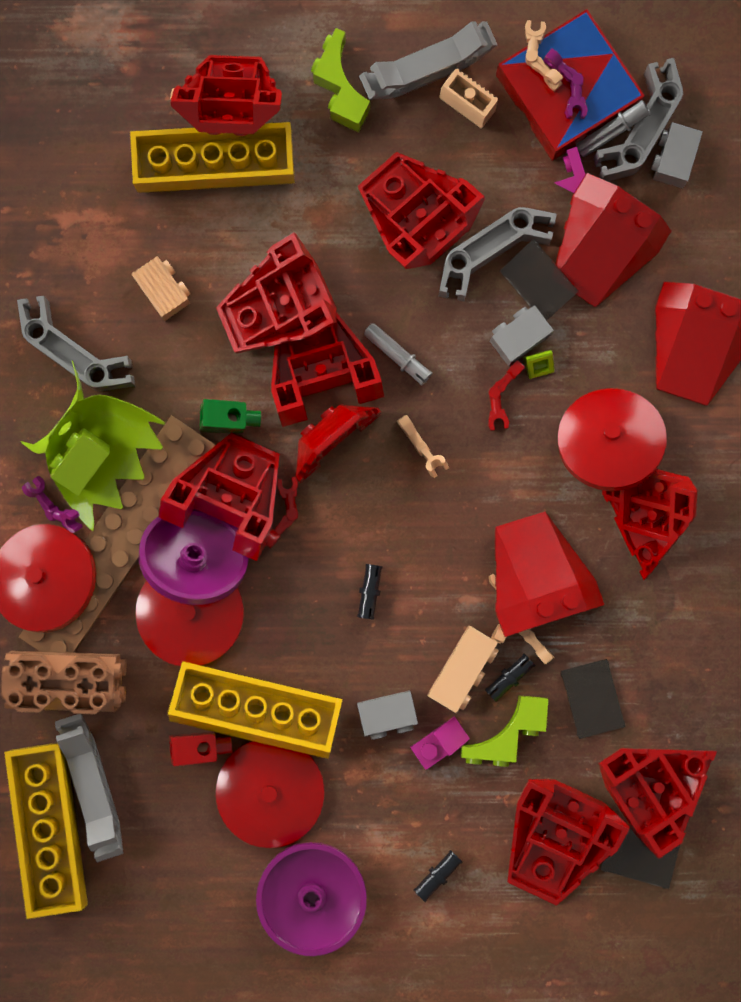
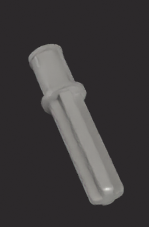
(613, 128)
(398, 354)

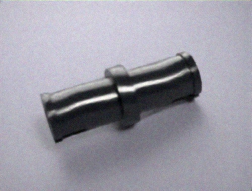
(369, 591)
(510, 677)
(437, 876)

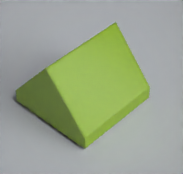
(539, 364)

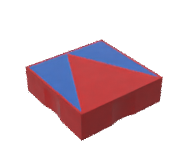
(605, 86)

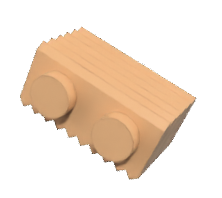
(468, 98)
(161, 288)

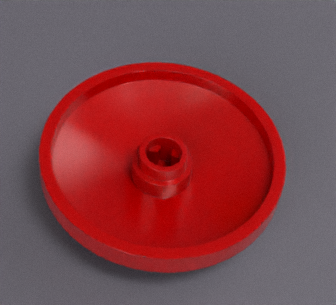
(612, 439)
(45, 578)
(188, 631)
(269, 794)

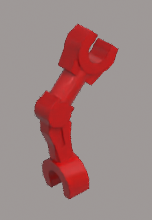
(495, 395)
(291, 511)

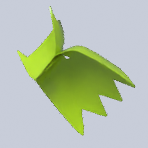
(115, 423)

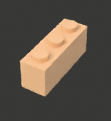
(463, 669)

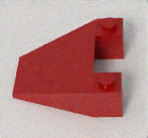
(321, 364)
(231, 484)

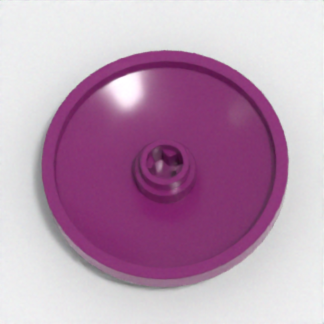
(193, 561)
(311, 899)

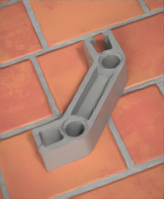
(428, 64)
(648, 129)
(492, 243)
(64, 350)
(91, 787)

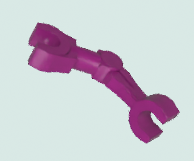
(555, 61)
(52, 512)

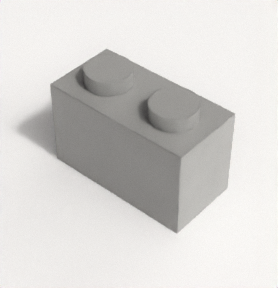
(677, 155)
(520, 335)
(387, 713)

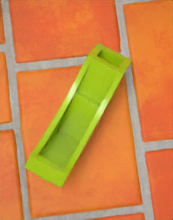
(348, 106)
(502, 748)

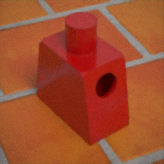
(184, 748)

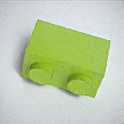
(79, 461)

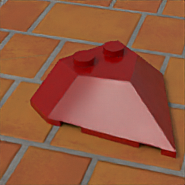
(654, 515)
(656, 791)

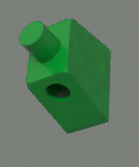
(215, 416)

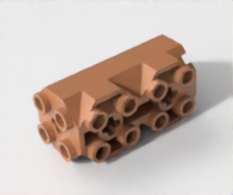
(63, 682)

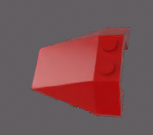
(228, 96)
(419, 209)
(607, 238)
(278, 300)
(696, 340)
(328, 433)
(539, 576)
(560, 838)

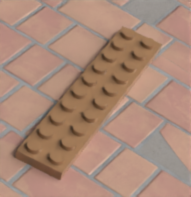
(119, 531)

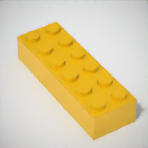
(204, 161)
(255, 710)
(46, 830)

